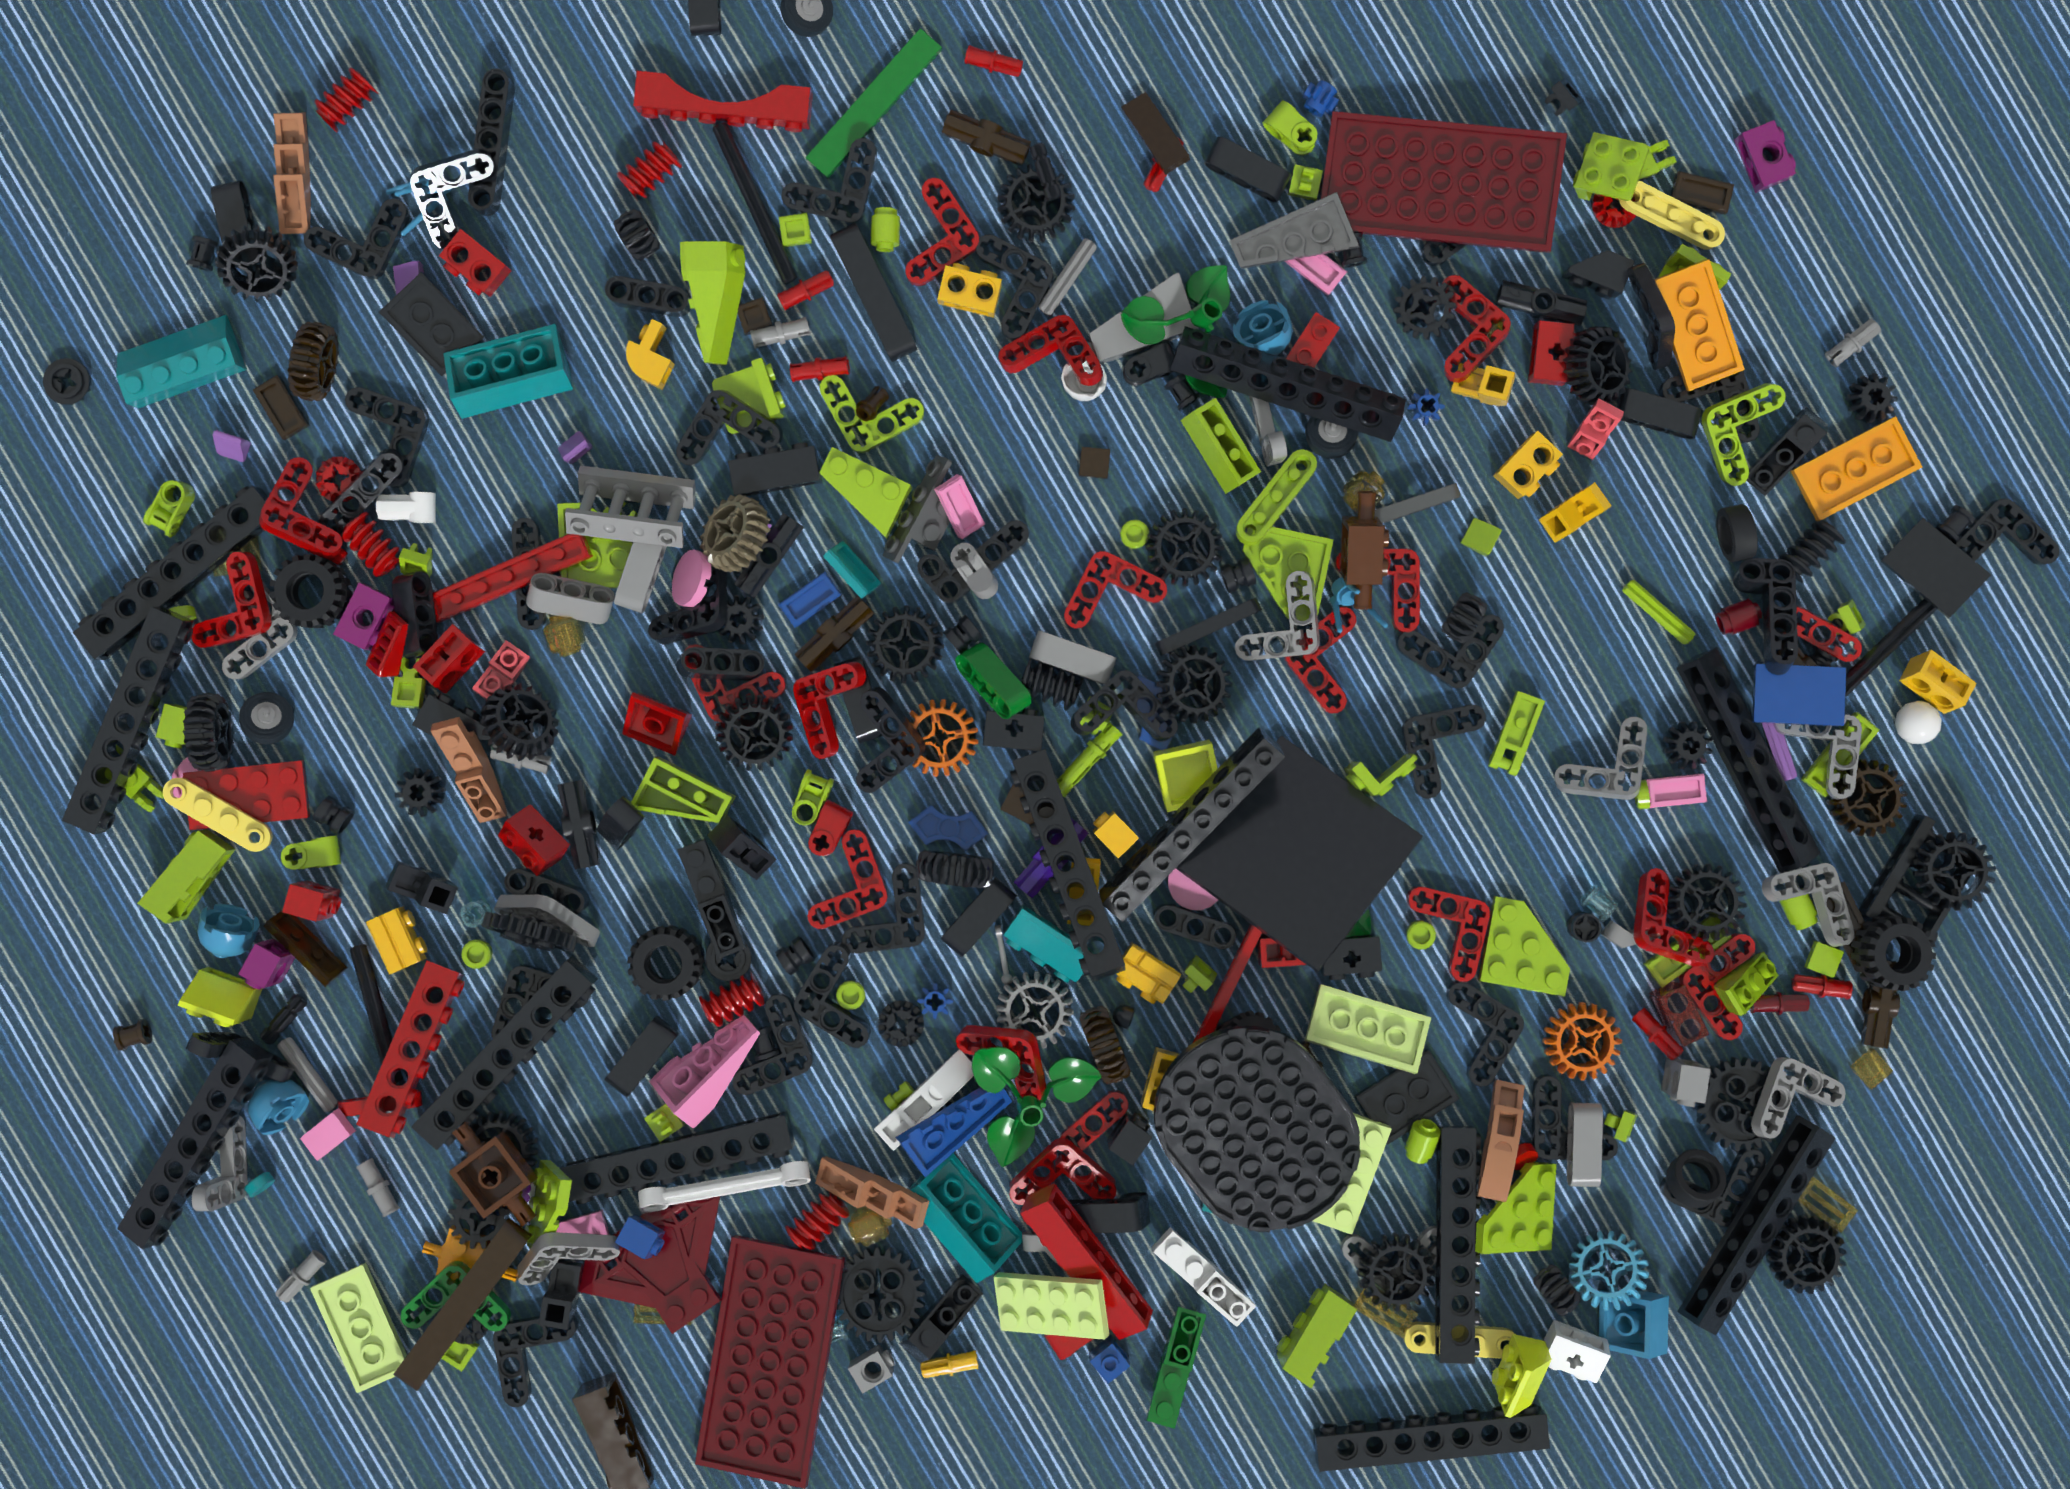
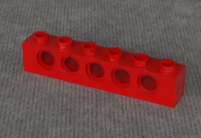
(373, 1114)

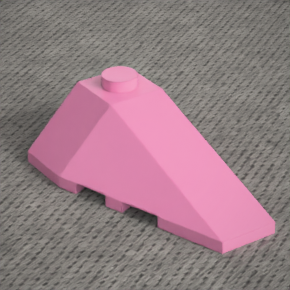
(698, 1080)

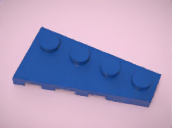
(947, 1130)

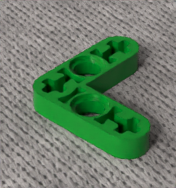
(447, 1286)

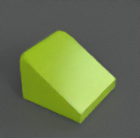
(1481, 537)

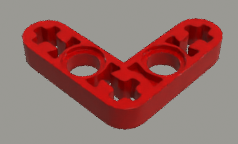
(950, 242)
(1481, 322)
(1060, 341)
(285, 511)
(1400, 576)
(1113, 577)
(244, 616)
(1294, 666)
(729, 696)
(817, 701)
(863, 884)
(1461, 915)
(1656, 924)
(1709, 977)
(1010, 1039)
(1065, 1165)

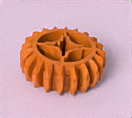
(935, 718)
(1592, 1034)

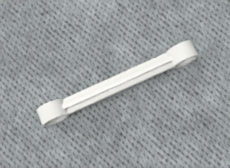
(659, 1198)

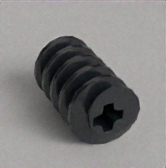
(1812, 547)
(1051, 685)

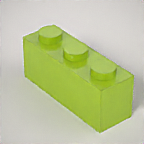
(1220, 445)

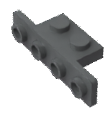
(925, 516)

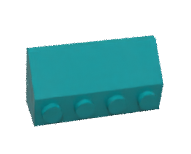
(179, 362)
(507, 371)
(967, 1219)

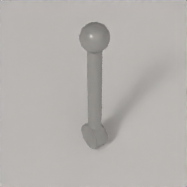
(1006, 978)

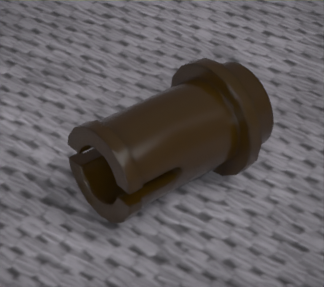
(868, 408)

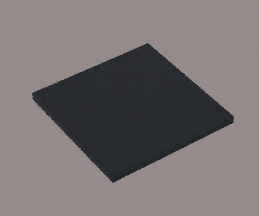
(1302, 856)

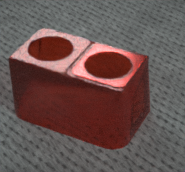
(1665, 1015)

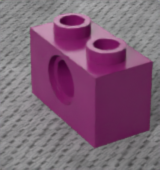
(1760, 171)
(351, 623)
(266, 964)

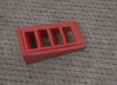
(388, 650)

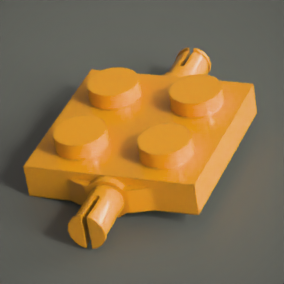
(454, 1251)

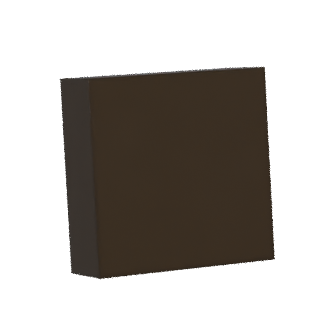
(754, 315)
(1094, 462)

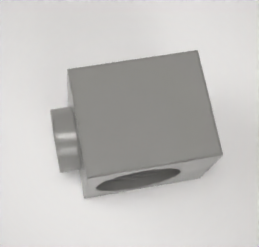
(863, 1377)

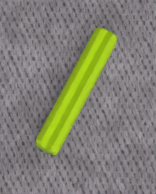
(1658, 612)

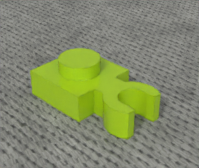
(409, 689)

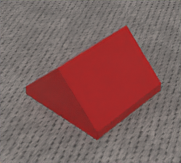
(655, 723)

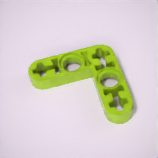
(870, 427)
(1727, 428)

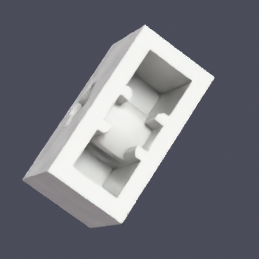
(1577, 1351)

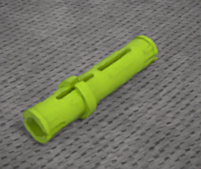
(1085, 761)

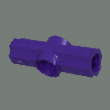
(1035, 874)

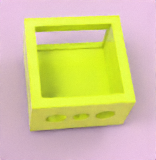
(1183, 771)

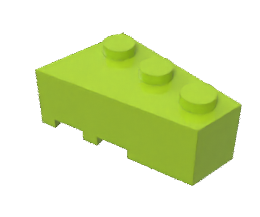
(187, 877)
(1315, 1333)

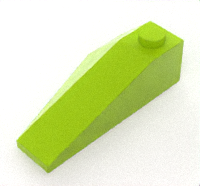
(716, 285)

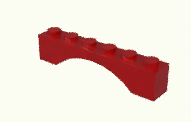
(783, 106)

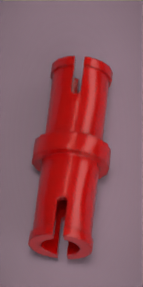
(819, 368)

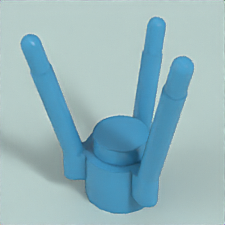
(405, 189)
(1344, 595)

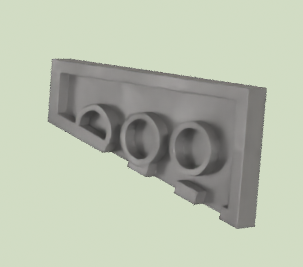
(1300, 234)

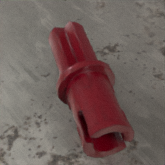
(1781, 1003)

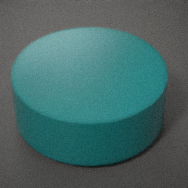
(259, 1184)

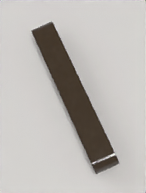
(462, 1304)

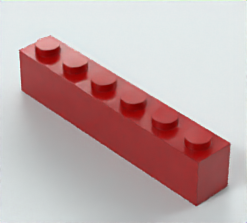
(1085, 1257)

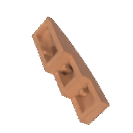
(293, 173)
(873, 1191)

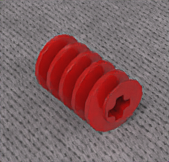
(344, 98)
(649, 170)
(370, 545)
(732, 1000)
(817, 1222)

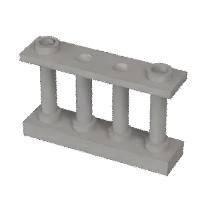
(633, 487)

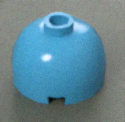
(1264, 327)
(227, 930)
(275, 1104)

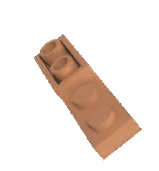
(472, 769)
(1502, 1141)

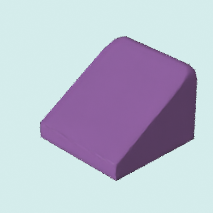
(406, 273)
(231, 446)
(574, 448)

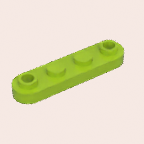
(1276, 497)

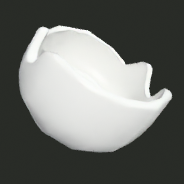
(1079, 391)
(1918, 722)

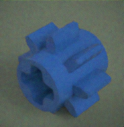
(1320, 98)
(1416, 407)
(941, 995)

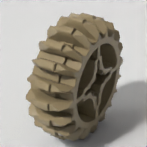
(735, 533)

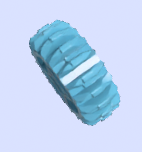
(1621, 1269)

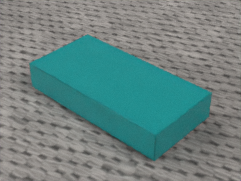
(852, 569)

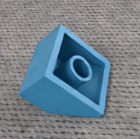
(1639, 1328)

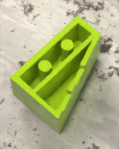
(869, 490)
(680, 793)

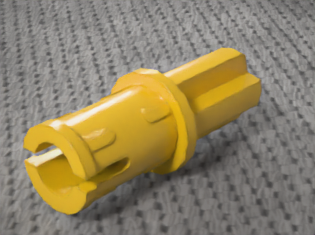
(949, 1364)

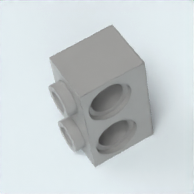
(1685, 1081)

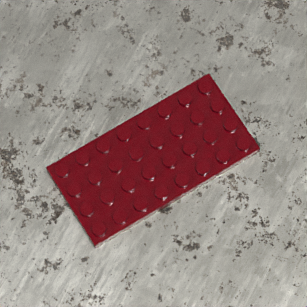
(1445, 180)
(769, 1361)

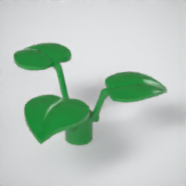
(1208, 289)
(997, 1066)

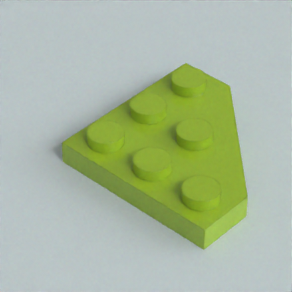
(1287, 552)
(608, 556)
(1520, 951)
(549, 1201)
(1525, 1218)

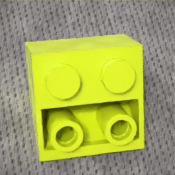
(220, 997)
(1520, 1373)

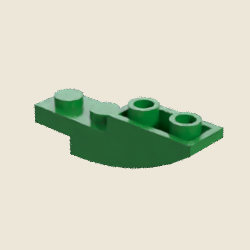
(1175, 1367)

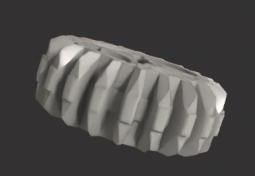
(1022, 1018)

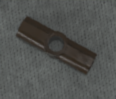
(986, 137)
(834, 633)
(1879, 1008)

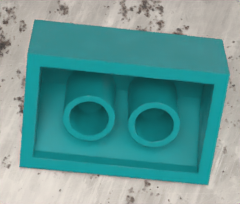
(1045, 943)

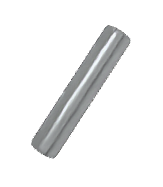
(1067, 277)
(308, 1074)

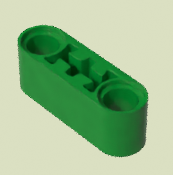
(993, 680)

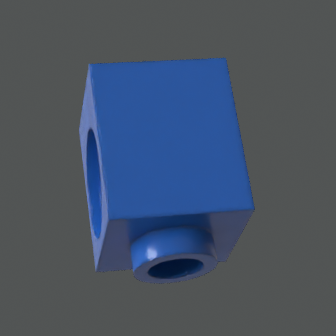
(641, 1237)
(1109, 1359)

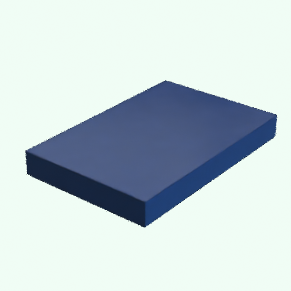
(1800, 696)

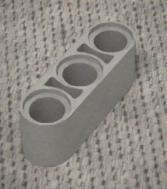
(639, 576)
(570, 598)
(1072, 657)
(1584, 1144)

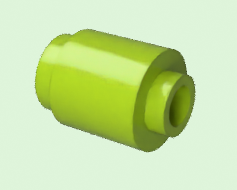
(885, 229)
(1800, 911)
(1422, 1141)

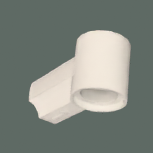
(415, 507)

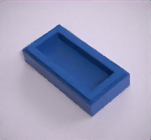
(810, 599)

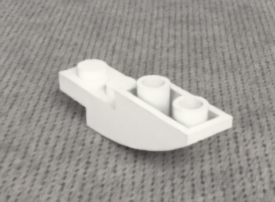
(927, 1098)
(1203, 1276)

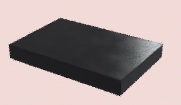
(429, 322)
(1935, 568)
(1408, 1097)

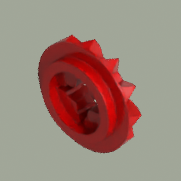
(1611, 217)
(327, 471)

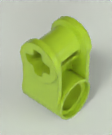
(1288, 125)
(165, 511)
(812, 796)
(315, 853)

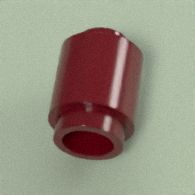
(1738, 617)

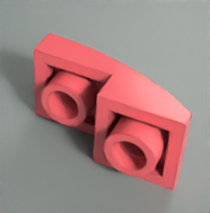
(1595, 429)
(502, 670)

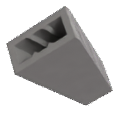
(1112, 339)

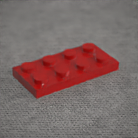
(262, 790)

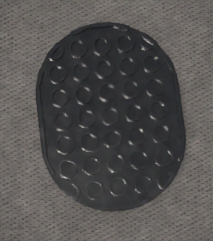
(1257, 1128)

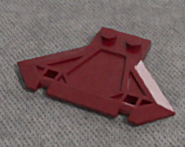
(674, 1278)

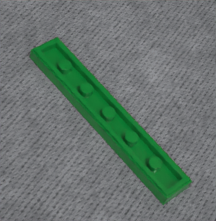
(874, 102)

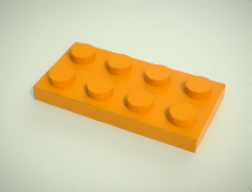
(1703, 333)
(1856, 469)

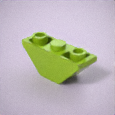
(1746, 983)

